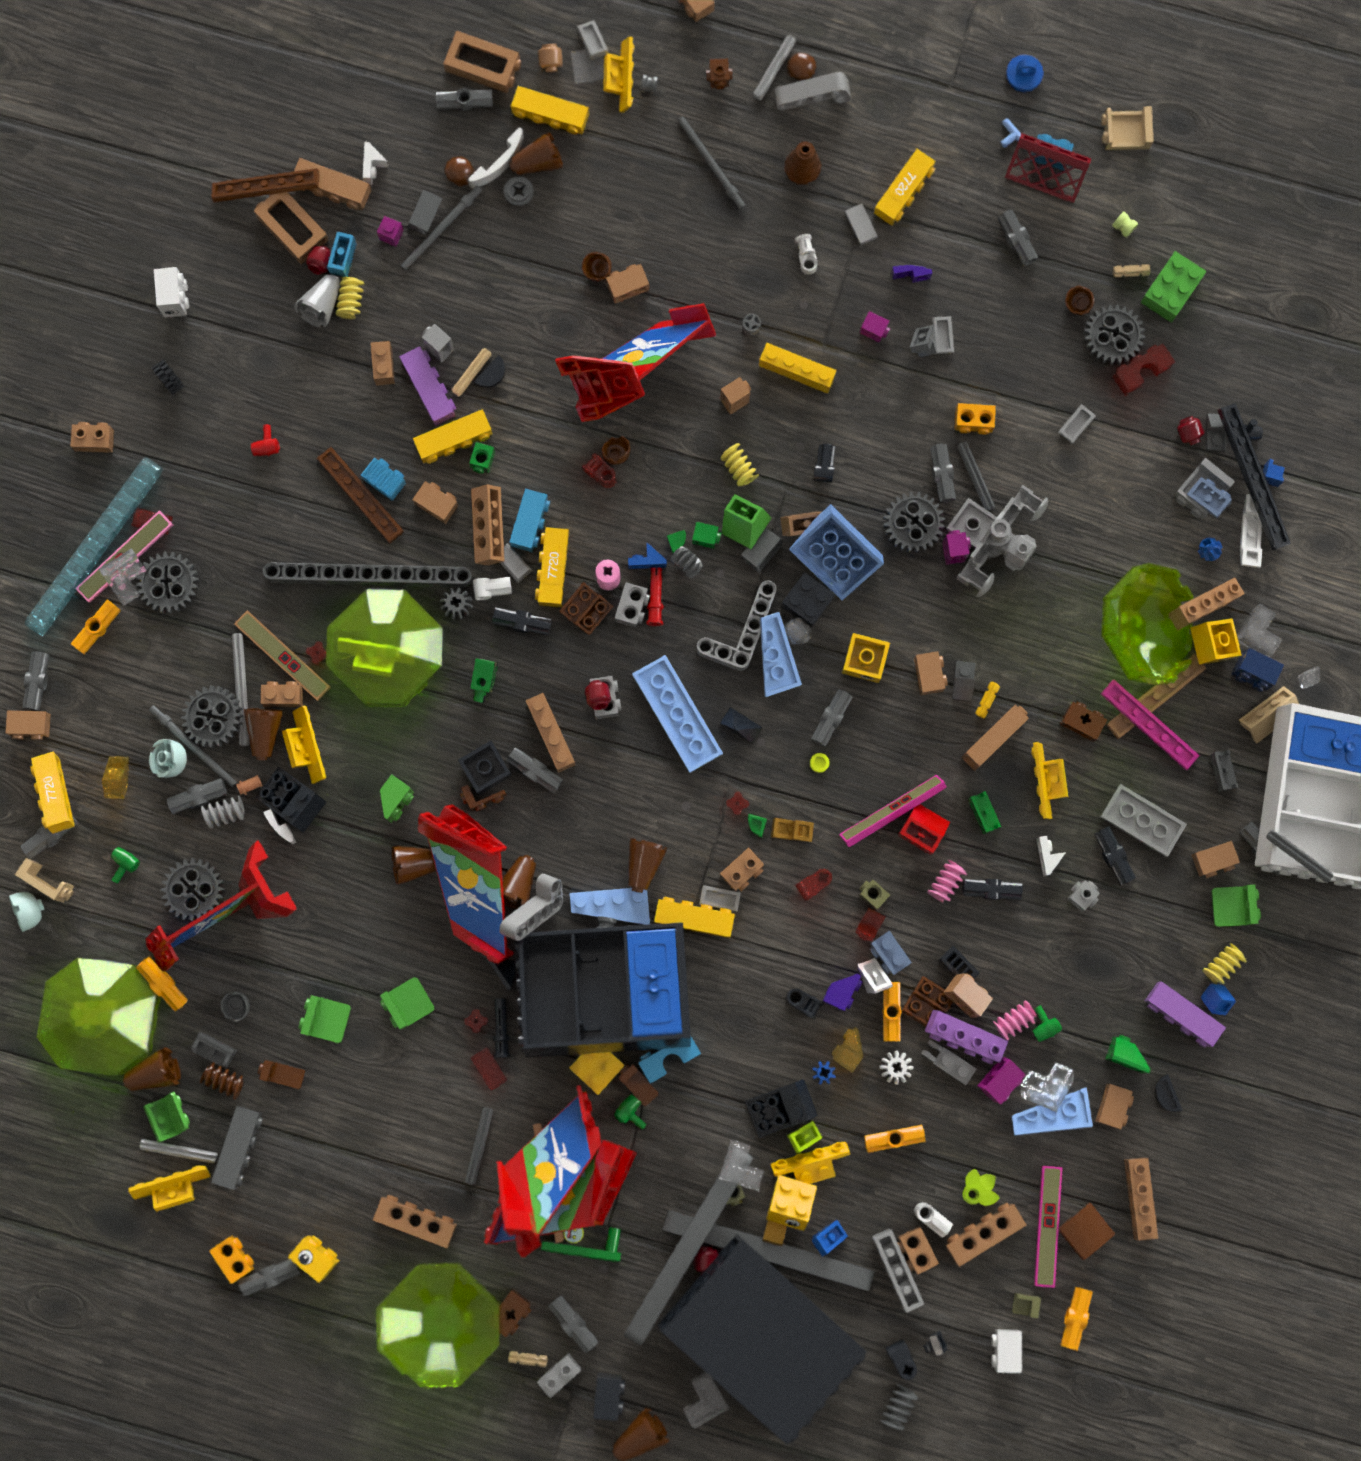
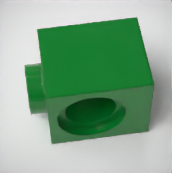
(482, 450)
(706, 535)

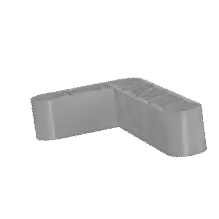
(748, 633)

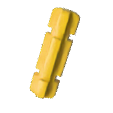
(987, 699)

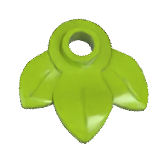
(982, 1187)

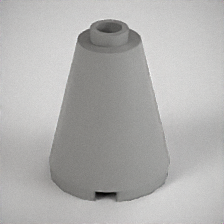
(319, 301)

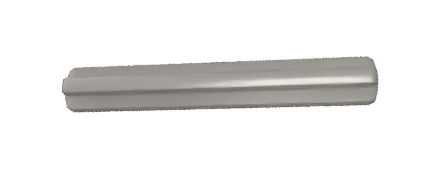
(774, 67)
(179, 1151)

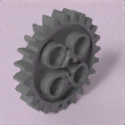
(1120, 319)
(902, 535)
(151, 585)
(207, 733)
(204, 876)

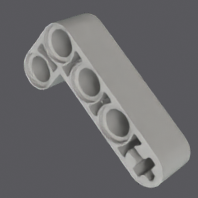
(813, 90)
(535, 911)

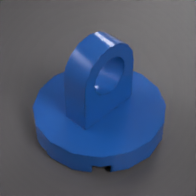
(1024, 73)

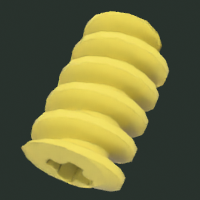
(348, 297)
(738, 466)
(1224, 964)

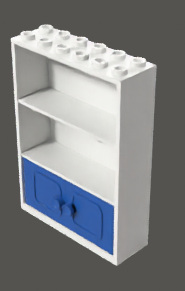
(1314, 793)

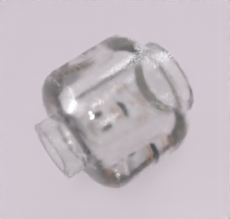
(797, 631)

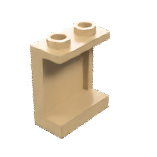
(1127, 129)
(28, 873)

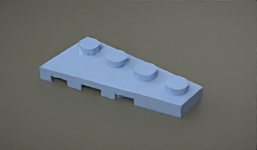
(778, 662)

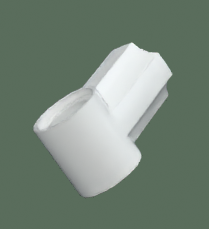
(486, 588)
(933, 1220)

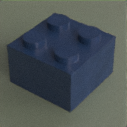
(1257, 670)

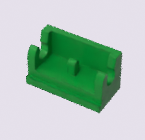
(984, 812)

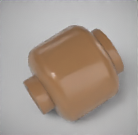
(550, 57)

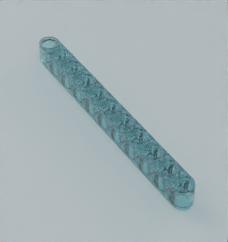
(93, 546)

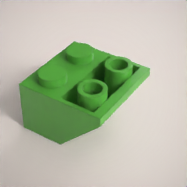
(744, 521)
(394, 797)

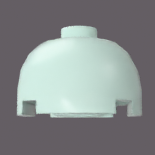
(168, 758)
(26, 909)

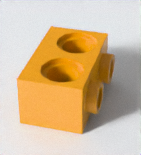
(975, 412)
(227, 1263)

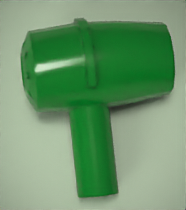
(126, 861)
(1048, 1028)
(626, 1112)

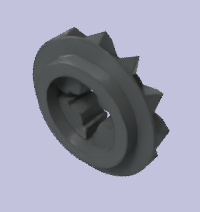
(519, 183)

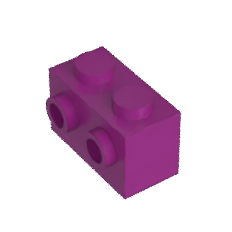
(956, 547)
(1001, 1080)

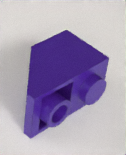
(840, 992)

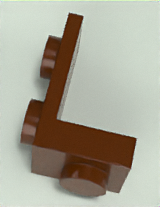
(467, 797)
(281, 1074)
(638, 1084)

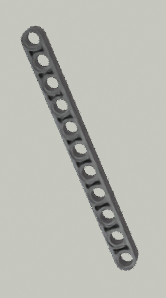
(359, 570)
(785, 1255)
(680, 1259)

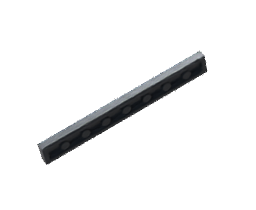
(1254, 476)

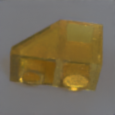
(116, 777)
(850, 1052)

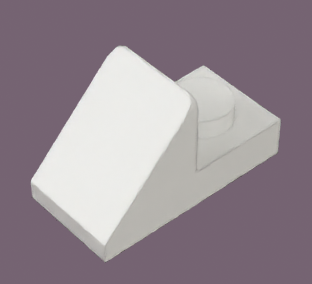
(372, 159)
(1048, 861)

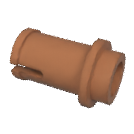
(249, 785)

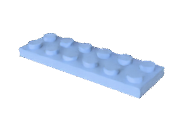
(677, 714)

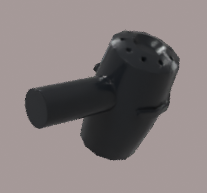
(1254, 432)

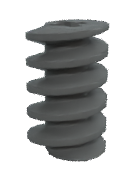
(899, 1408)

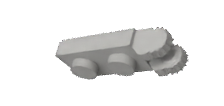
(950, 1063)

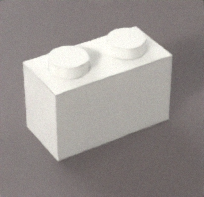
(1007, 1351)

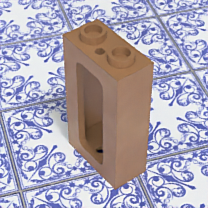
(477, 74)
(300, 252)
(995, 737)

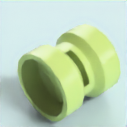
(1125, 224)

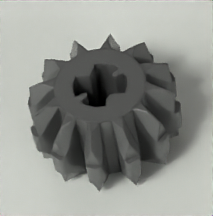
(686, 562)
(451, 609)

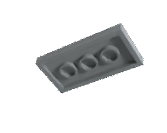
(1143, 820)

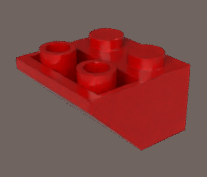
(924, 829)

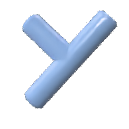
(1015, 134)

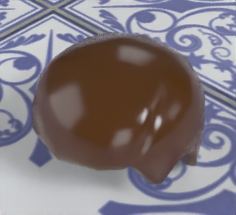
(801, 66)
(459, 170)
(596, 266)
(1079, 300)
(616, 450)

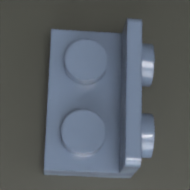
(1210, 497)
(890, 954)

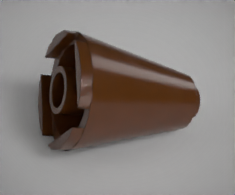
(537, 157)
(803, 164)
(262, 730)
(411, 863)
(643, 863)
(518, 882)
(154, 1072)
(640, 1437)

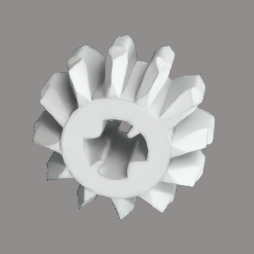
(902, 1064)

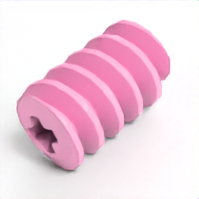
(608, 582)
(946, 883)
(1016, 1020)

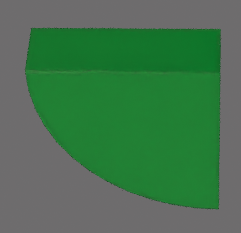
(676, 540)
(756, 824)

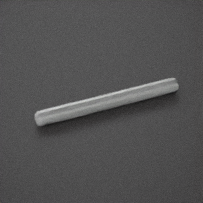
(240, 684)

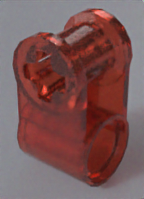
(597, 469)
(811, 885)

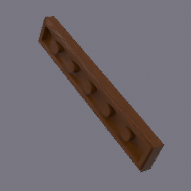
(265, 185)
(360, 495)

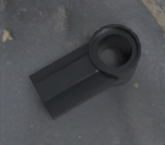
(824, 468)

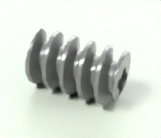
(223, 813)

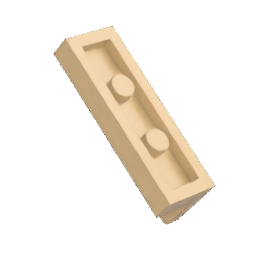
(1262, 718)

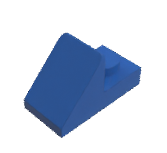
(652, 560)
(829, 1238)

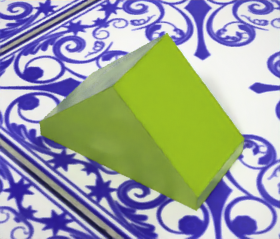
(804, 1137)

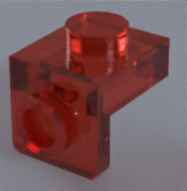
(870, 924)

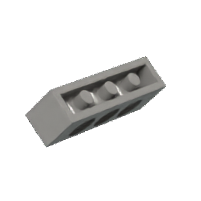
(897, 1270)

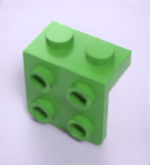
(1235, 906)
(407, 1003)
(325, 1019)
(167, 1117)

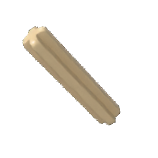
(471, 372)

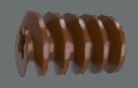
(222, 1081)

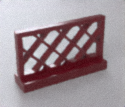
(1052, 152)

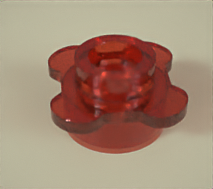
(316, 658)
(742, 803)
(476, 1026)

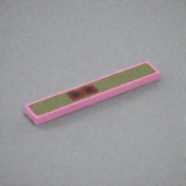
(139, 542)

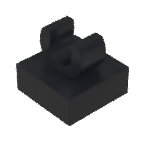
(936, 1344)

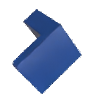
(1273, 473)
(1218, 999)

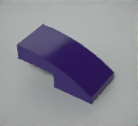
(916, 272)

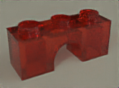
(1157, 359)

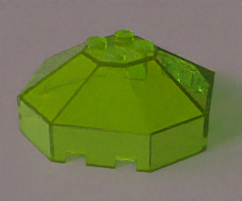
(1139, 624)
(384, 648)
(98, 1017)
(438, 1325)

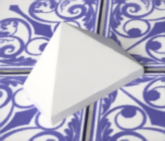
(873, 976)

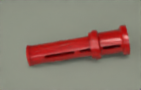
(655, 606)

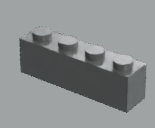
(237, 1147)

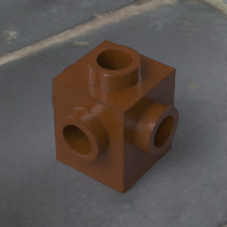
(719, 73)

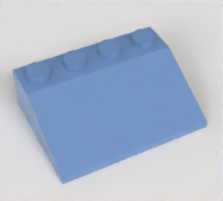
(837, 552)

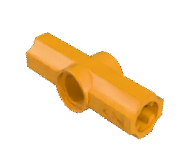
(104, 617)
(162, 983)
(891, 1025)
(907, 1136)
(1076, 1318)

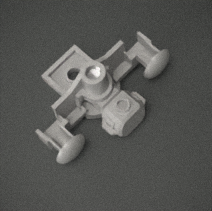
(995, 536)

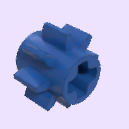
(1210, 549)
(829, 1075)

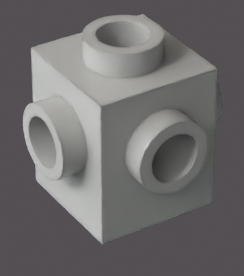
(1077, 897)

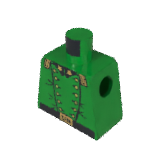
(487, 670)

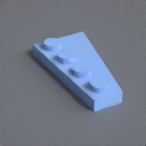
(615, 903)
(1072, 1114)

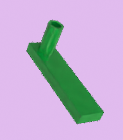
(609, 1254)

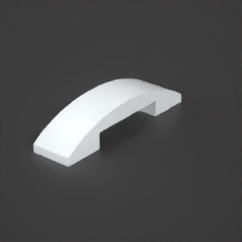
(483, 177)
(1250, 535)

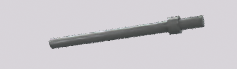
(731, 190)
(465, 202)
(167, 722)

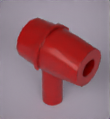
(267, 446)

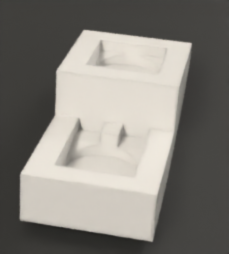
(282, 830)

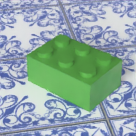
(1173, 286)

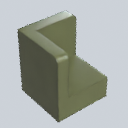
(1026, 1305)

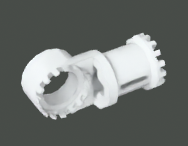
(807, 253)

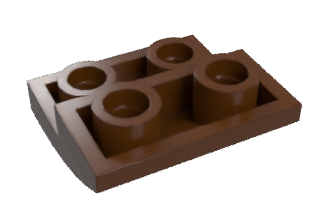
(586, 608)
(924, 999)
(1086, 1231)

